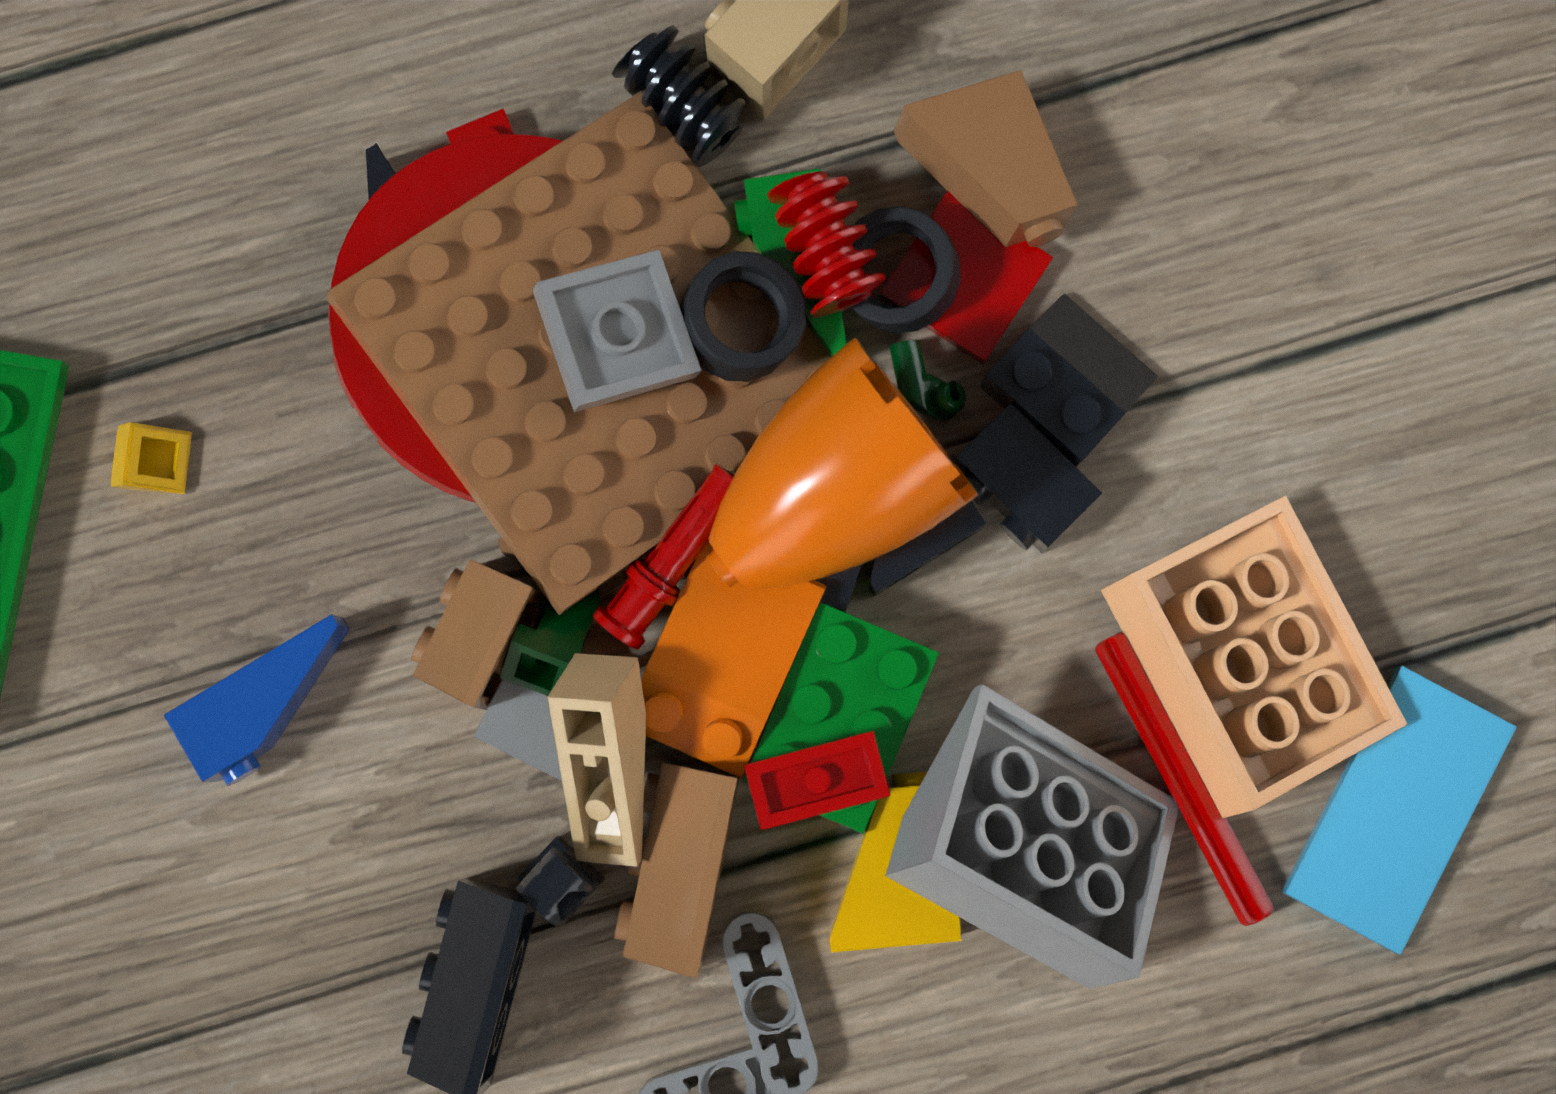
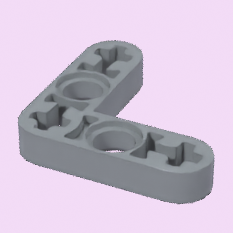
(755, 1060)

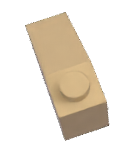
(601, 755)

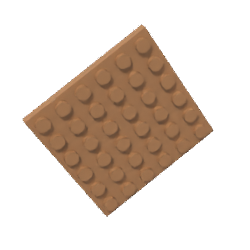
(473, 364)

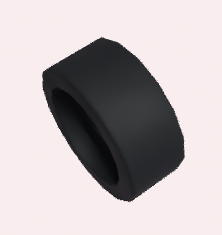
(775, 283)
(944, 283)

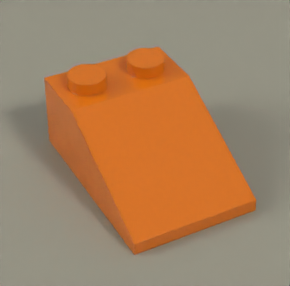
(724, 664)

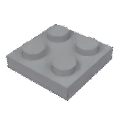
(616, 330)

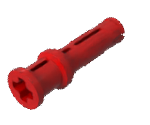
(655, 580)

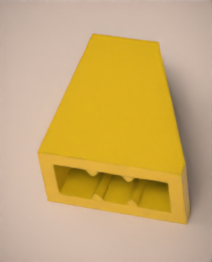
(874, 907)

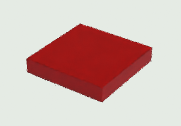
(991, 285)

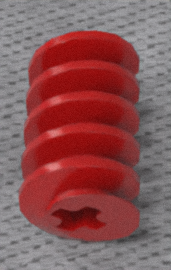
(824, 241)

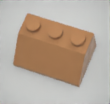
(678, 868)

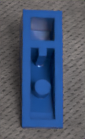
(250, 709)

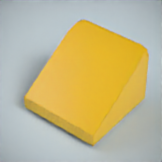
(151, 458)

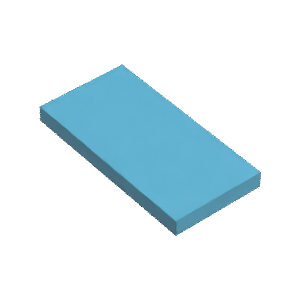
(1399, 813)

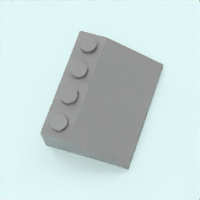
(1038, 842)

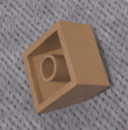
(474, 633)

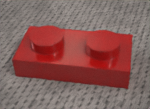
(817, 780)

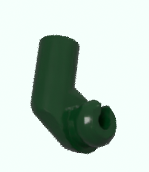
(922, 390)

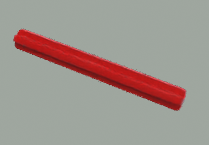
(1184, 782)

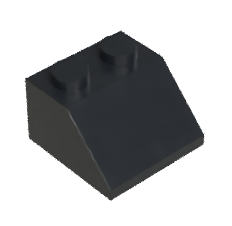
(1069, 379)

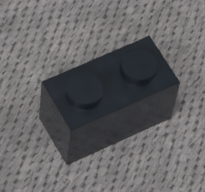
(1025, 480)

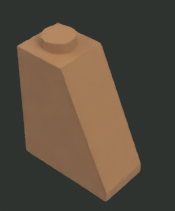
(992, 157)

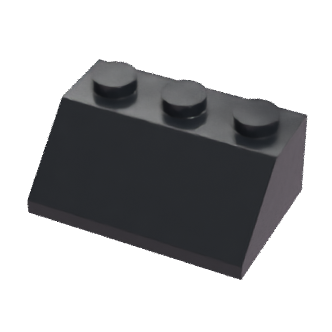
(469, 987)

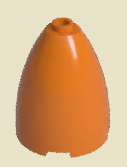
(833, 481)

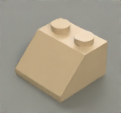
(770, 45)

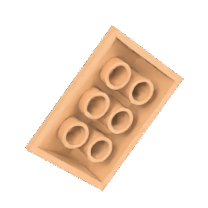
(1254, 658)

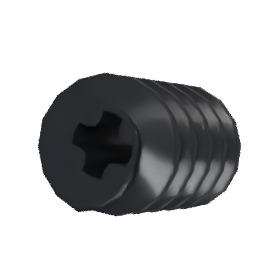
(681, 95)

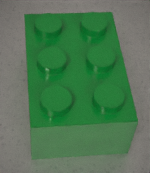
(844, 685)

